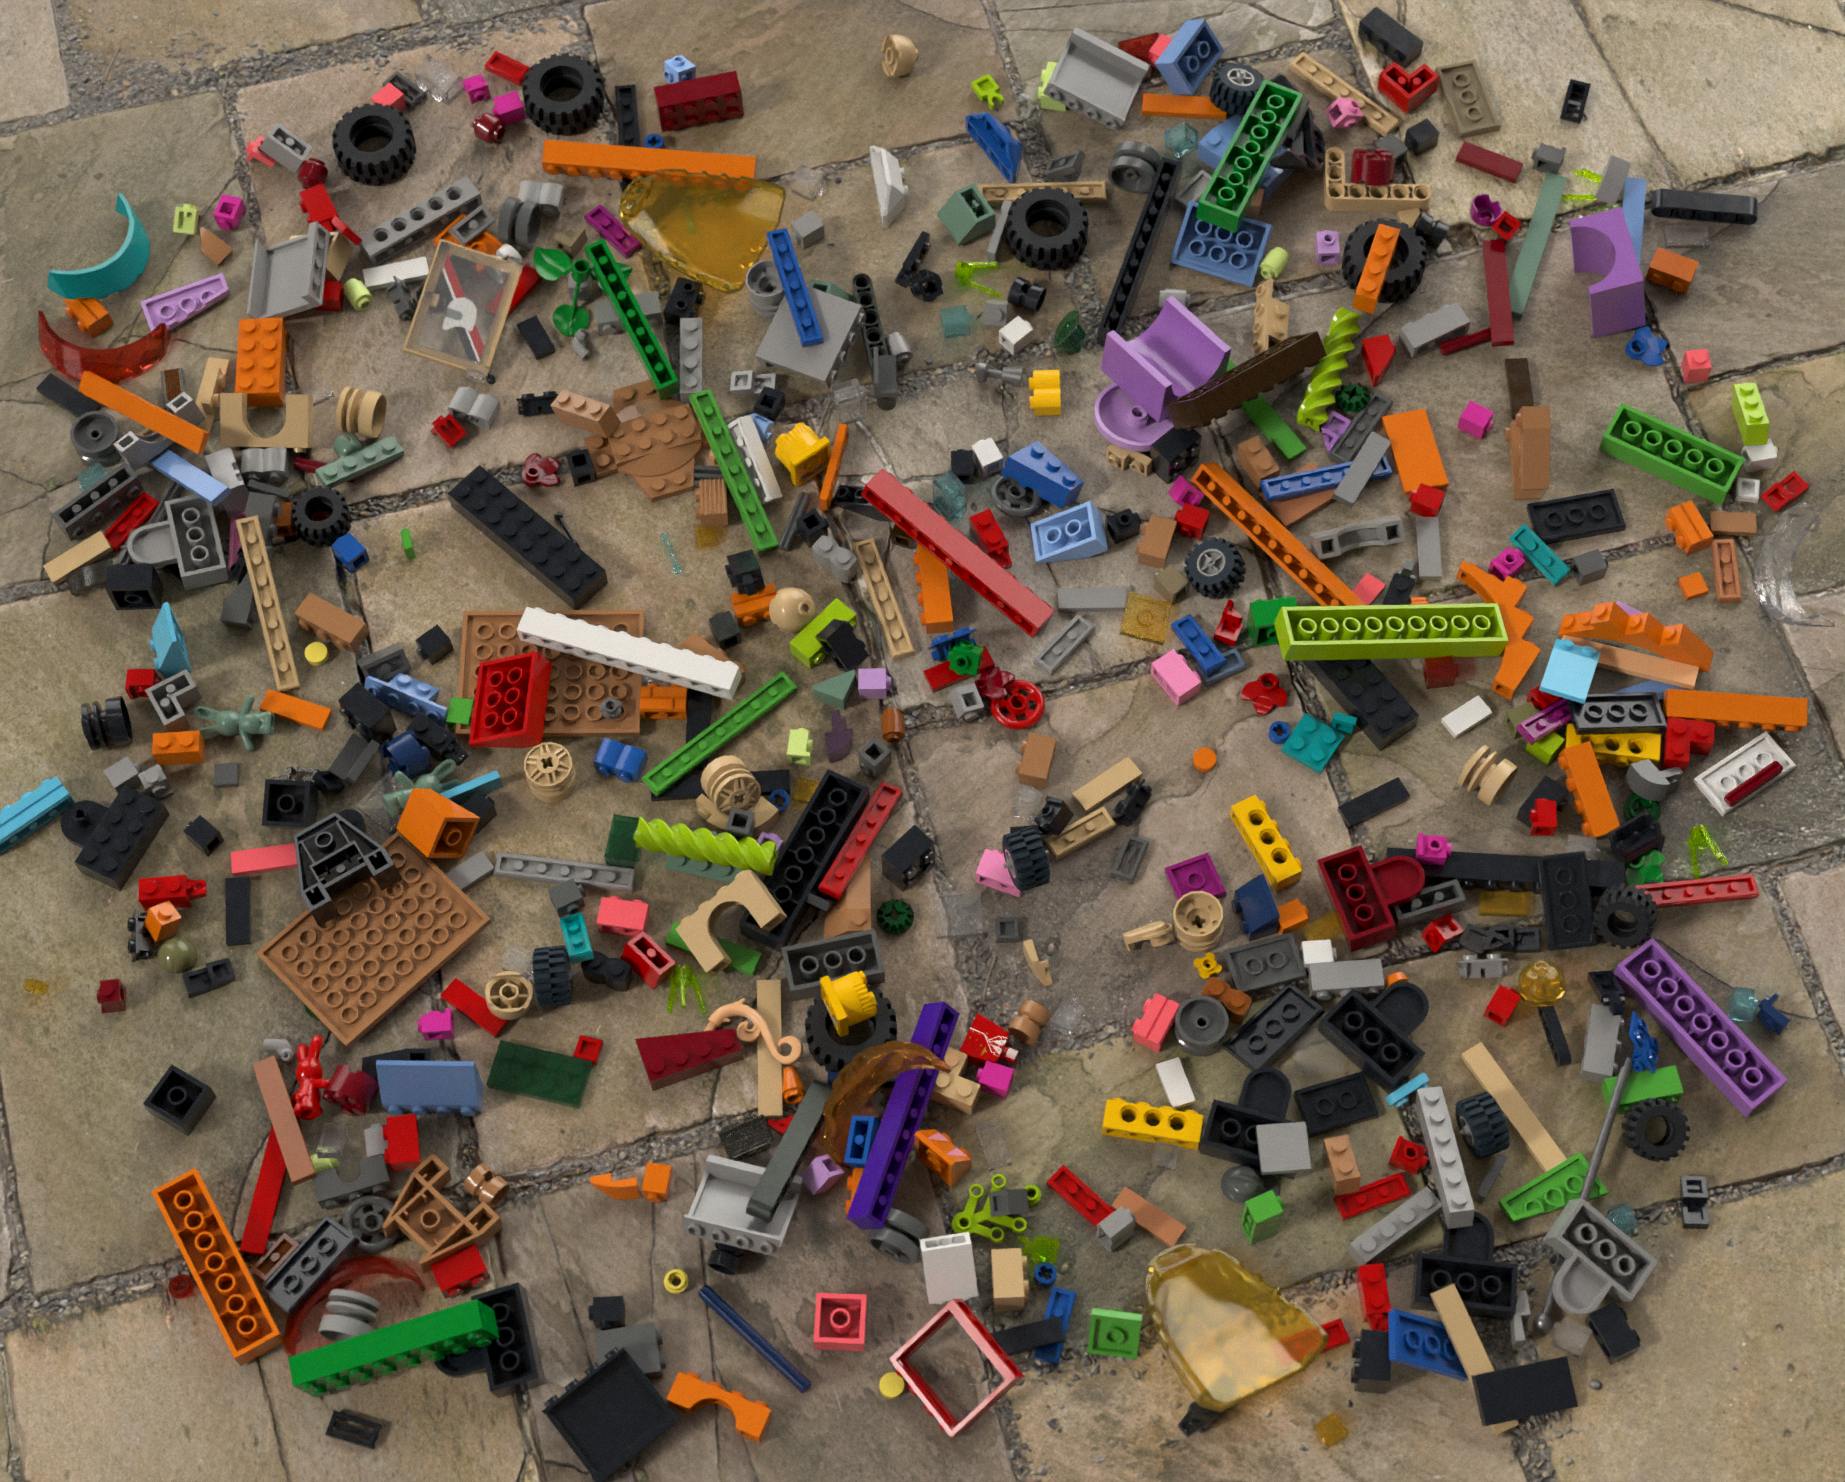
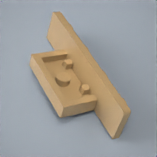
(1270, 319)
(210, 389)

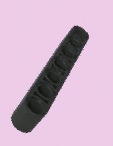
(873, 331)
(789, 1153)

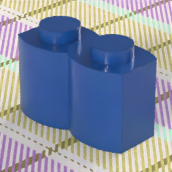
(620, 760)

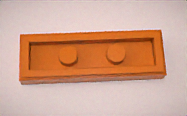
(296, 710)

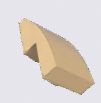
(1122, 458)

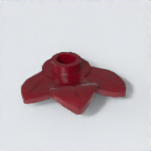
(540, 471)
(993, 683)

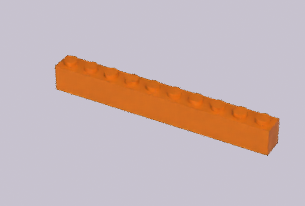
(631, 162)
(1273, 537)

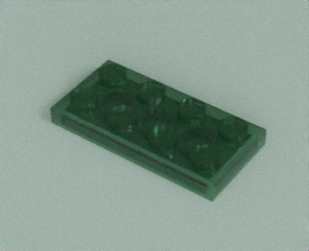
(540, 1074)

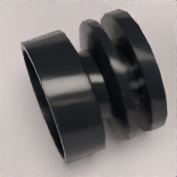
(102, 724)

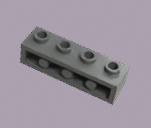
(98, 502)

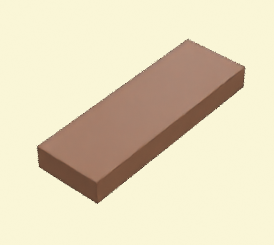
(1726, 571)
(1150, 1217)

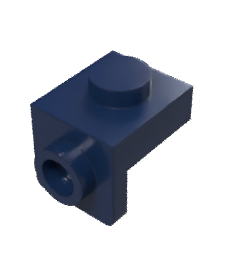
(1770, 1016)

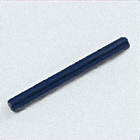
(757, 1341)

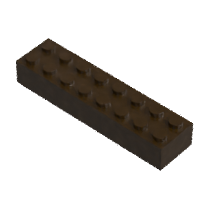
(1246, 381)

